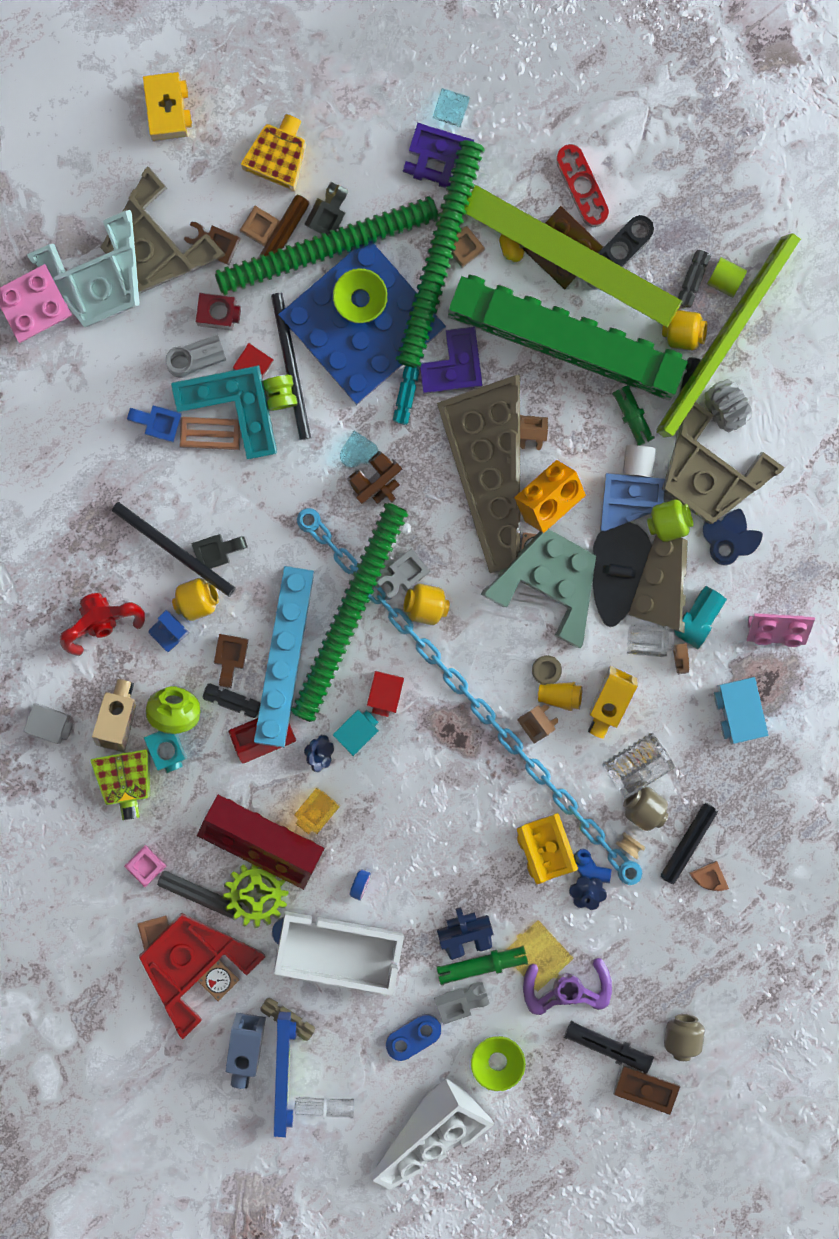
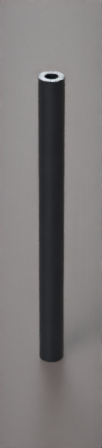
(291, 367)
(173, 549)

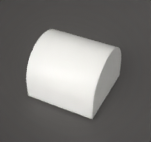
(639, 461)

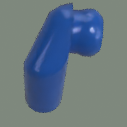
(588, 868)

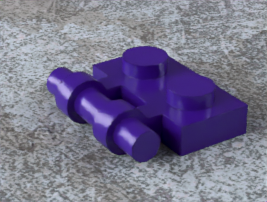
(436, 146)

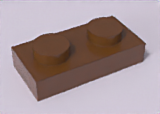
(646, 1090)

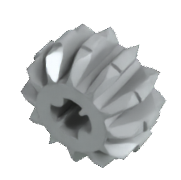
(728, 405)

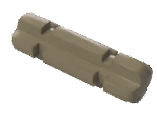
(271, 1008)

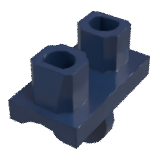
(463, 930)

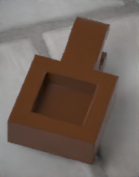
(230, 654)

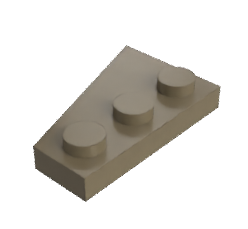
(661, 586)

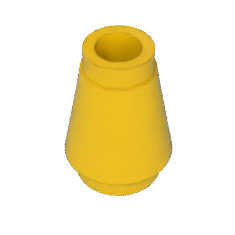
(561, 695)

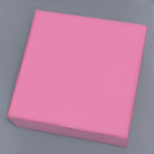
(145, 865)

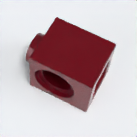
(207, 302)

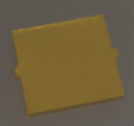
(543, 951)

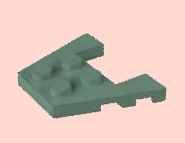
(556, 570)

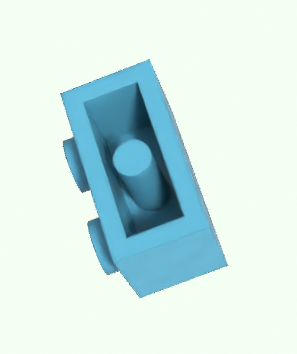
(741, 710)

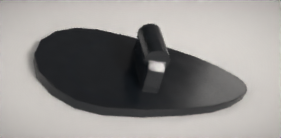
(618, 570)

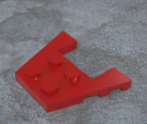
(183, 957)

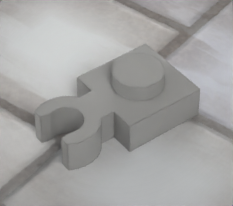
(405, 572)

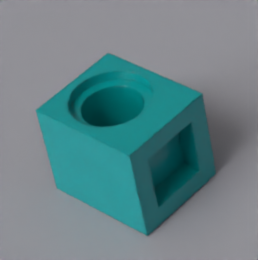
(357, 731)
(154, 742)

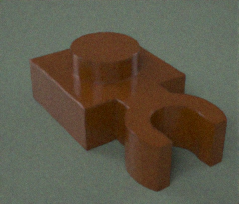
(226, 241)

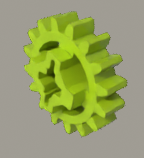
(255, 908)

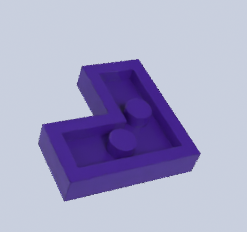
(461, 369)

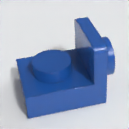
(168, 631)

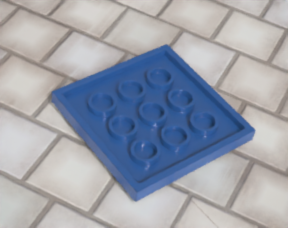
(351, 352)

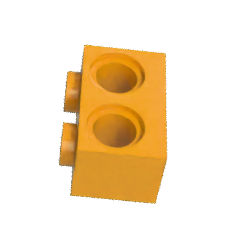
(550, 496)

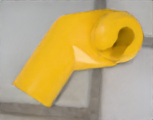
(511, 249)

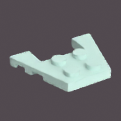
(103, 284)

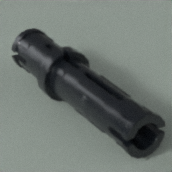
(620, 1052)

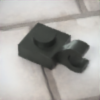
(326, 214)
(215, 552)

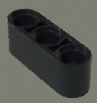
(627, 240)

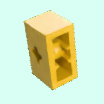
(158, 90)

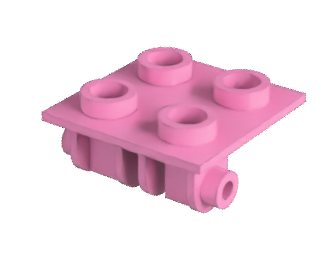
(33, 303)
(783, 629)

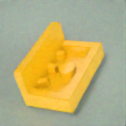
(546, 848)

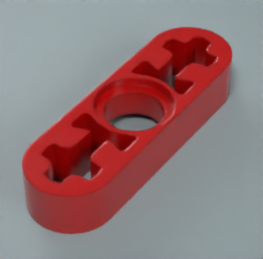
(566, 169)

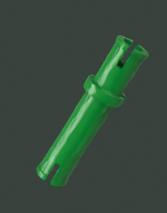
(482, 965)

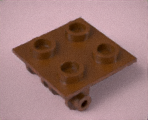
(566, 224)

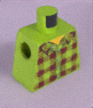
(124, 780)

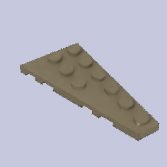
(486, 451)

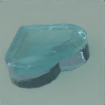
(357, 450)

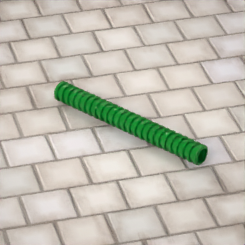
(327, 245)
(440, 253)
(349, 612)

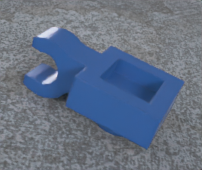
(160, 422)

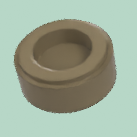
(546, 670)

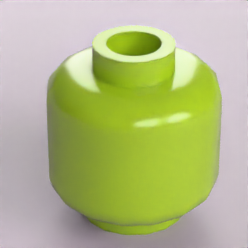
(670, 520)

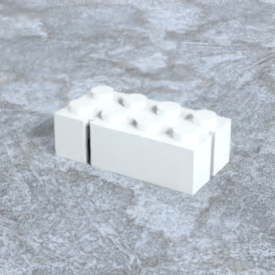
(338, 953)

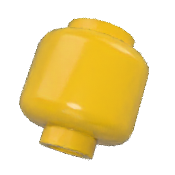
(686, 330)
(195, 599)
(426, 604)

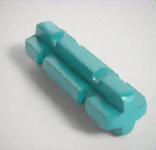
(406, 395)

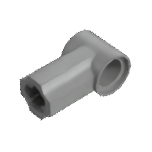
(199, 355)

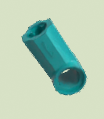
(700, 617)

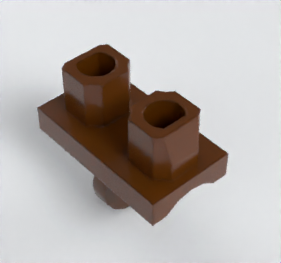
(365, 488)

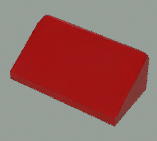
(244, 745)

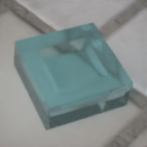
(451, 107)

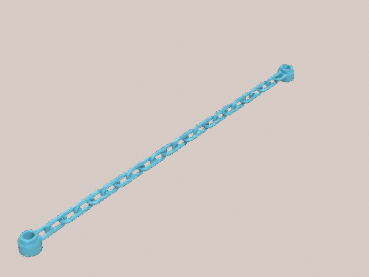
(475, 702)

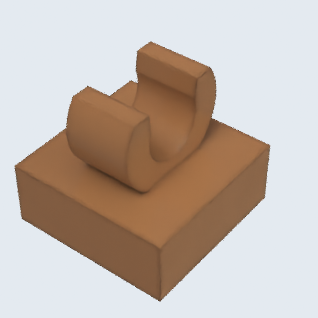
(533, 429)
(537, 724)

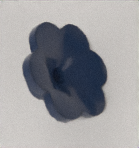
(319, 753)
(587, 892)

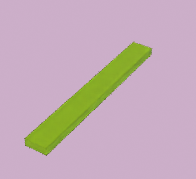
(572, 256)
(727, 335)

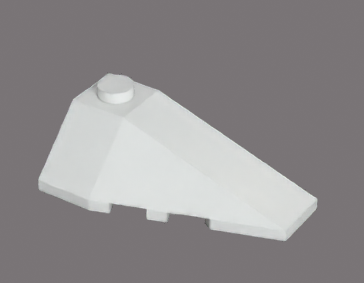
(439, 1124)

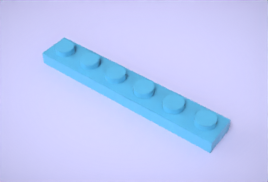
(284, 657)

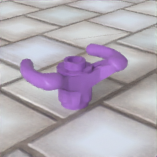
(567, 990)

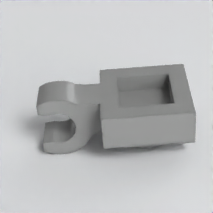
(457, 1004)

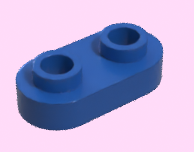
(412, 1036)

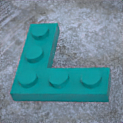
(248, 392)

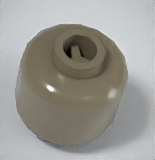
(646, 809)
(684, 1037)

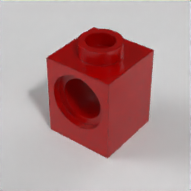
(385, 693)

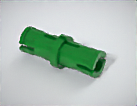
(633, 415)

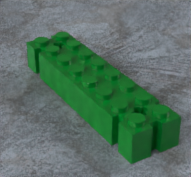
(567, 338)

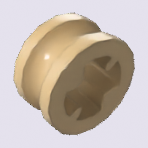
(630, 845)

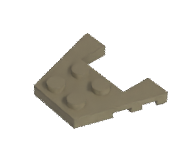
(155, 253)
(704, 479)

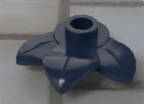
(732, 533)

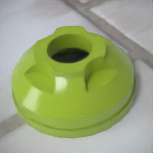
(360, 280)
(173, 717)
(498, 1079)

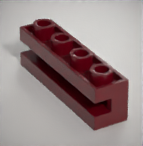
(260, 841)

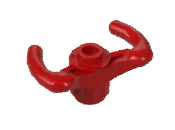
(98, 620)

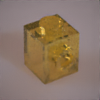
(316, 811)

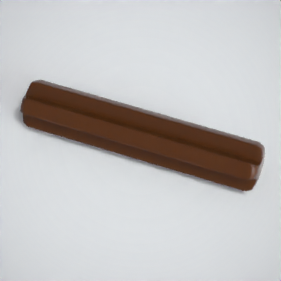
(286, 225)

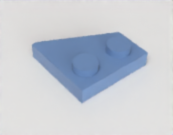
(629, 498)

